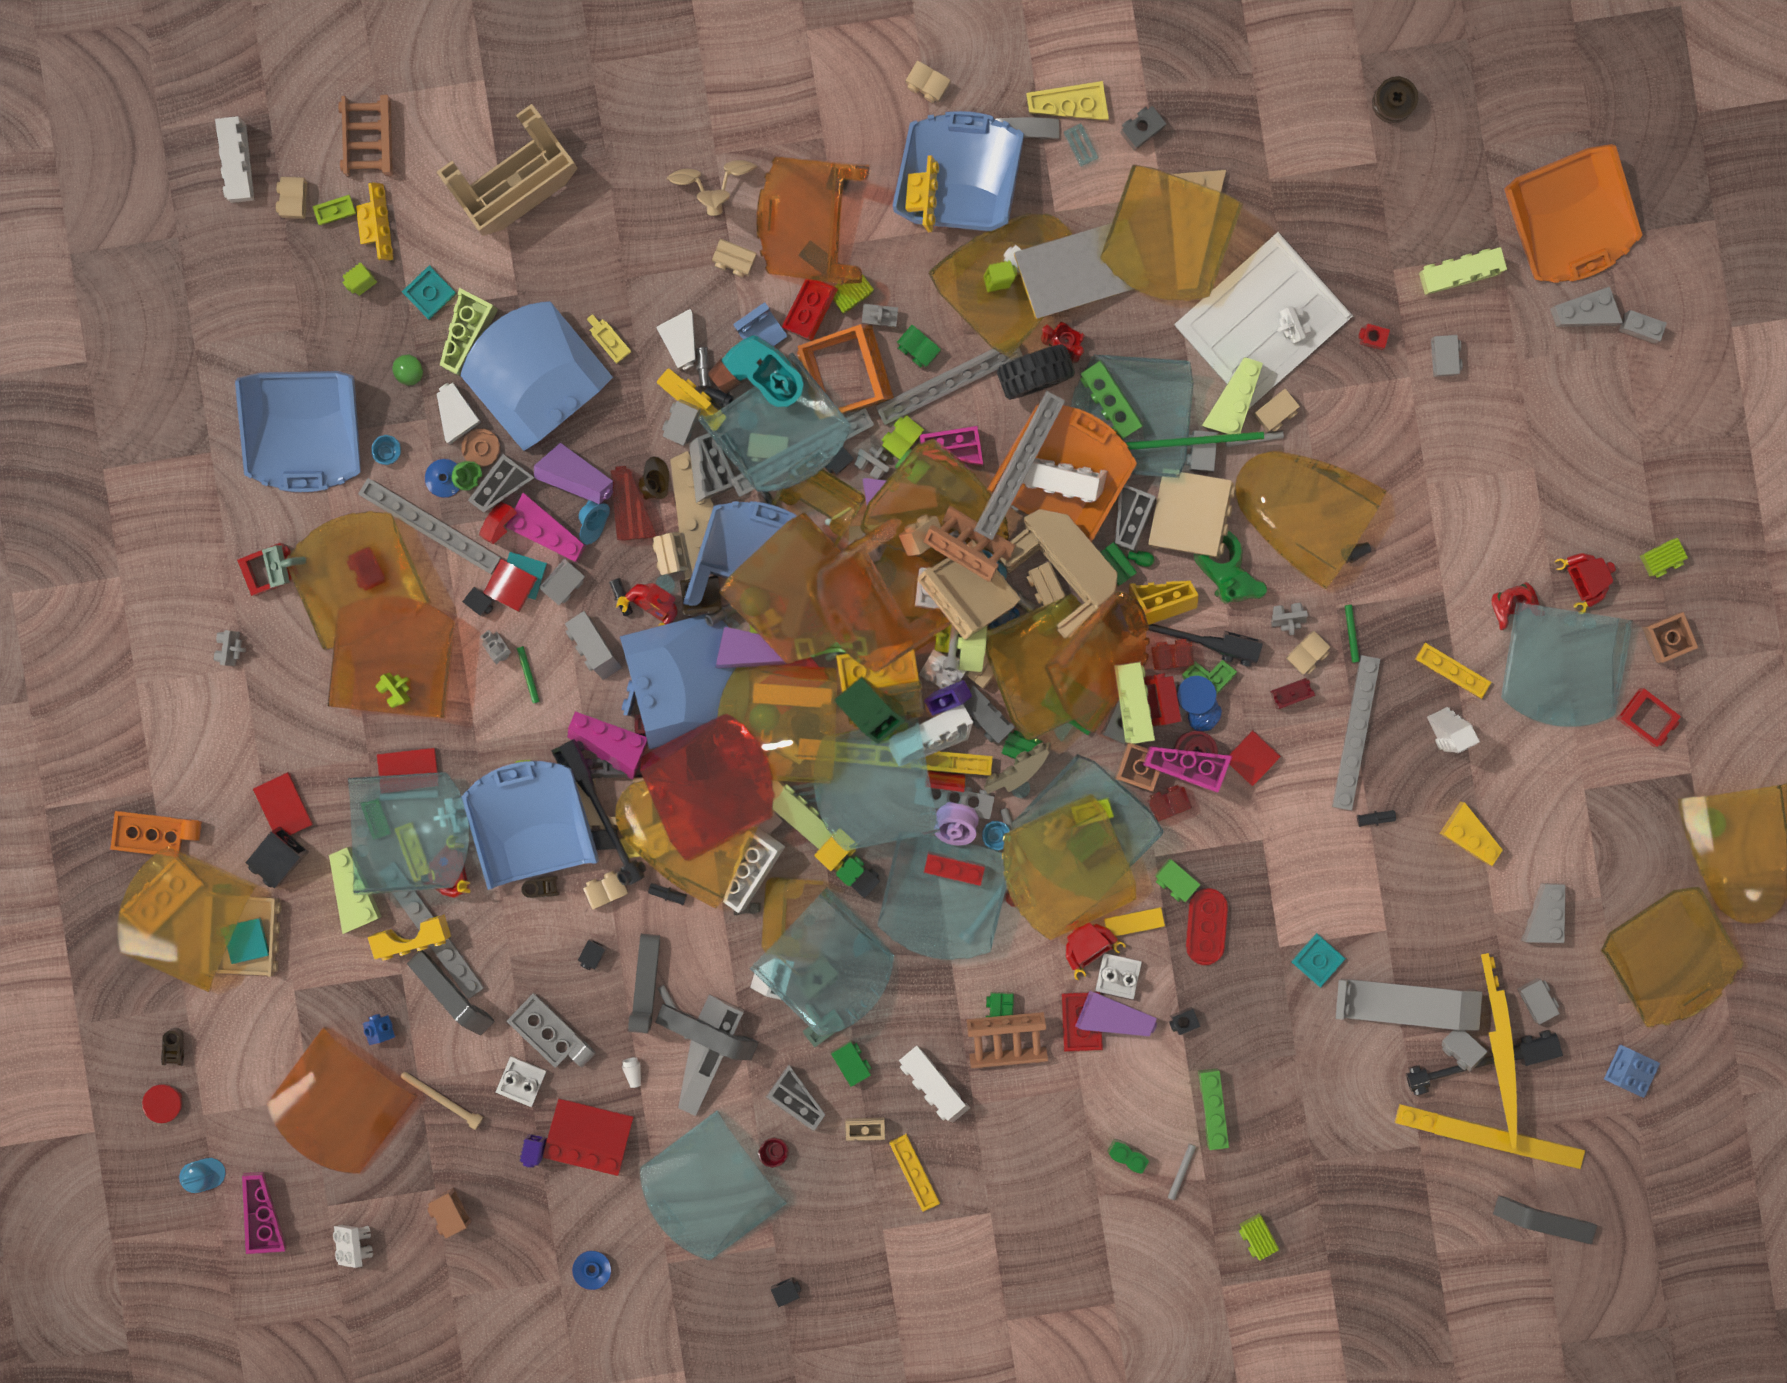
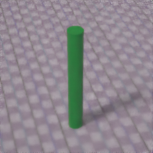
(1352, 633)
(528, 674)

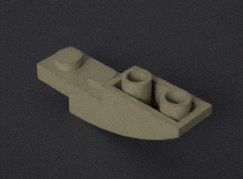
(1024, 768)

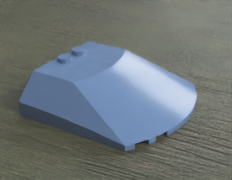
(975, 169)
(533, 371)
(298, 429)
(676, 676)
(528, 822)

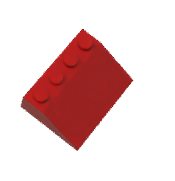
(588, 1137)

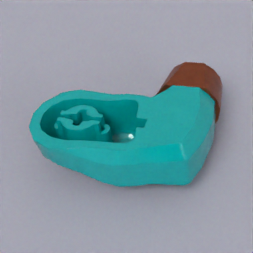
(764, 368)

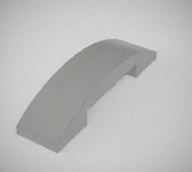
(1035, 127)

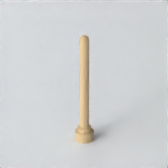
(472, 1119)

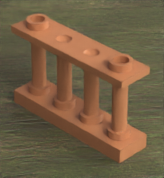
(383, 144)
(962, 553)
(1004, 1025)

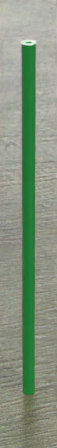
(1195, 440)

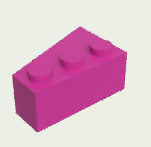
(961, 442)

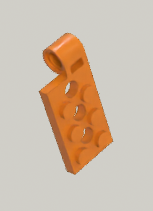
(121, 841)

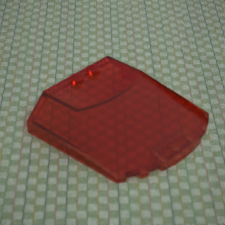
(709, 785)

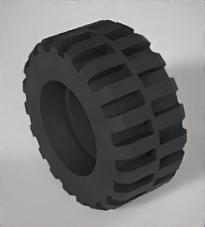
(1035, 371)

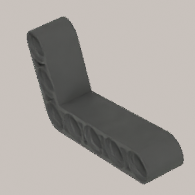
(448, 994)
(641, 1016)
(729, 1045)
(1544, 1221)

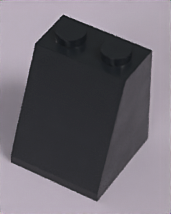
(276, 857)

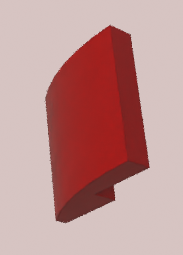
(493, 526)
(510, 585)
(1253, 757)
(947, 780)

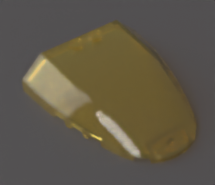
(1000, 316)
(927, 485)
(1307, 510)
(1741, 849)
(703, 877)

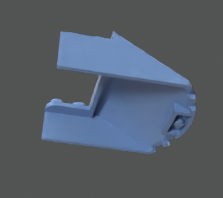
(731, 538)

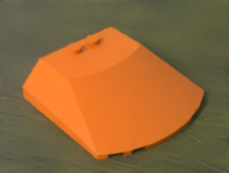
(1574, 215)
(1080, 441)

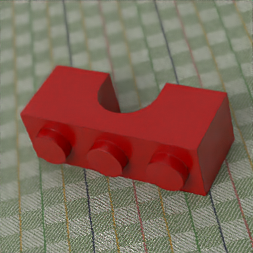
(954, 869)

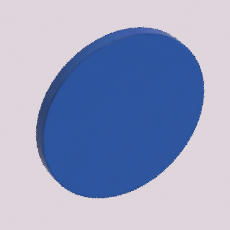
(1196, 695)

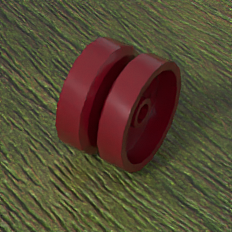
(1196, 739)

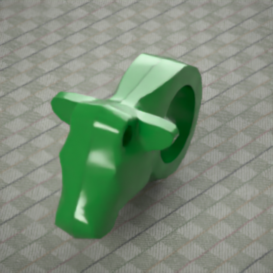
(1231, 580)

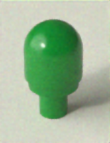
(1142, 558)

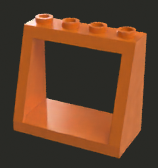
(872, 359)

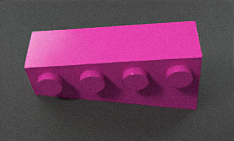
(543, 529)
(609, 742)
(1194, 767)
(260, 1218)

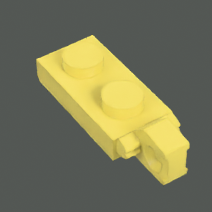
(608, 339)

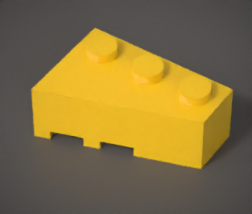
(1165, 600)

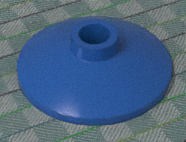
(432, 478)
(586, 1278)

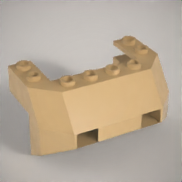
(516, 182)
(1071, 556)

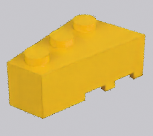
(1470, 834)

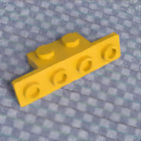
(921, 193)
(374, 222)
(686, 391)

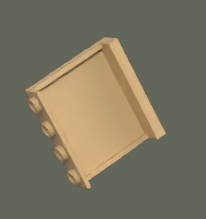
(1192, 514)
(966, 597)
(268, 911)

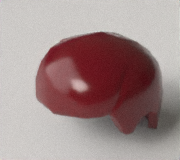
(773, 1152)

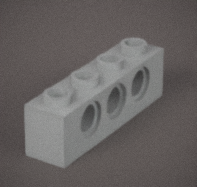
(984, 807)

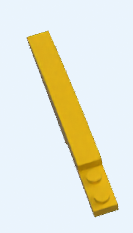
(959, 763)
(1502, 1047)
(1489, 1136)

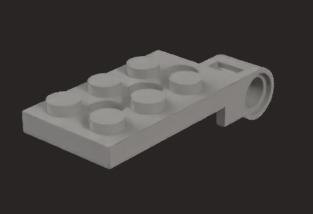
(577, 1048)

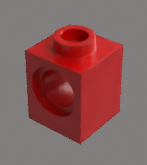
(1382, 336)

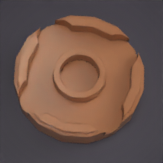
(481, 447)

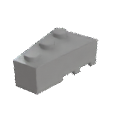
(1589, 310)
(1133, 515)
(592, 646)
(1547, 916)

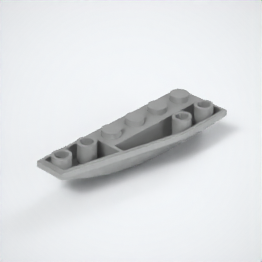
(702, 1061)

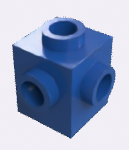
(378, 1029)

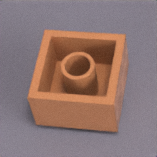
(1670, 637)
(1132, 769)
(448, 1213)

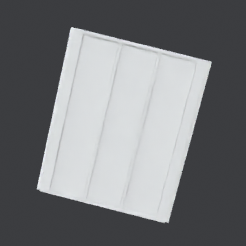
(1244, 316)

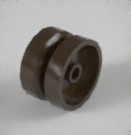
(1397, 88)

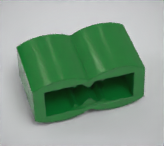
(918, 346)
(1123, 1154)

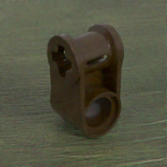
(542, 887)
(173, 1051)

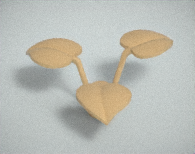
(712, 199)

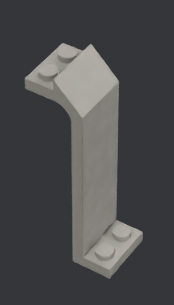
(1409, 1004)

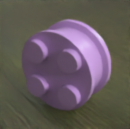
(957, 823)

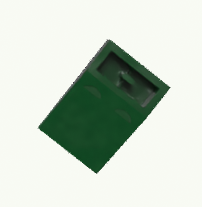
(871, 709)

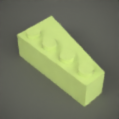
(1462, 271)
(469, 321)
(1233, 404)
(972, 651)
(1134, 703)
(798, 815)
(353, 909)

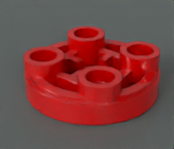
(162, 1103)

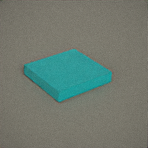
(429, 292)
(531, 566)
(248, 941)
(1318, 960)

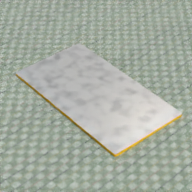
(1068, 272)

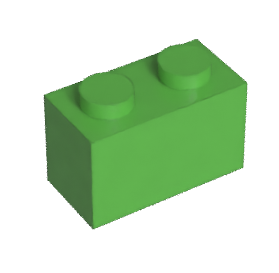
(1176, 880)

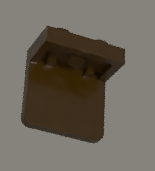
(711, 598)

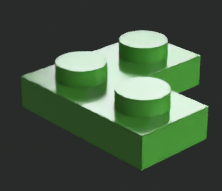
(1219, 676)

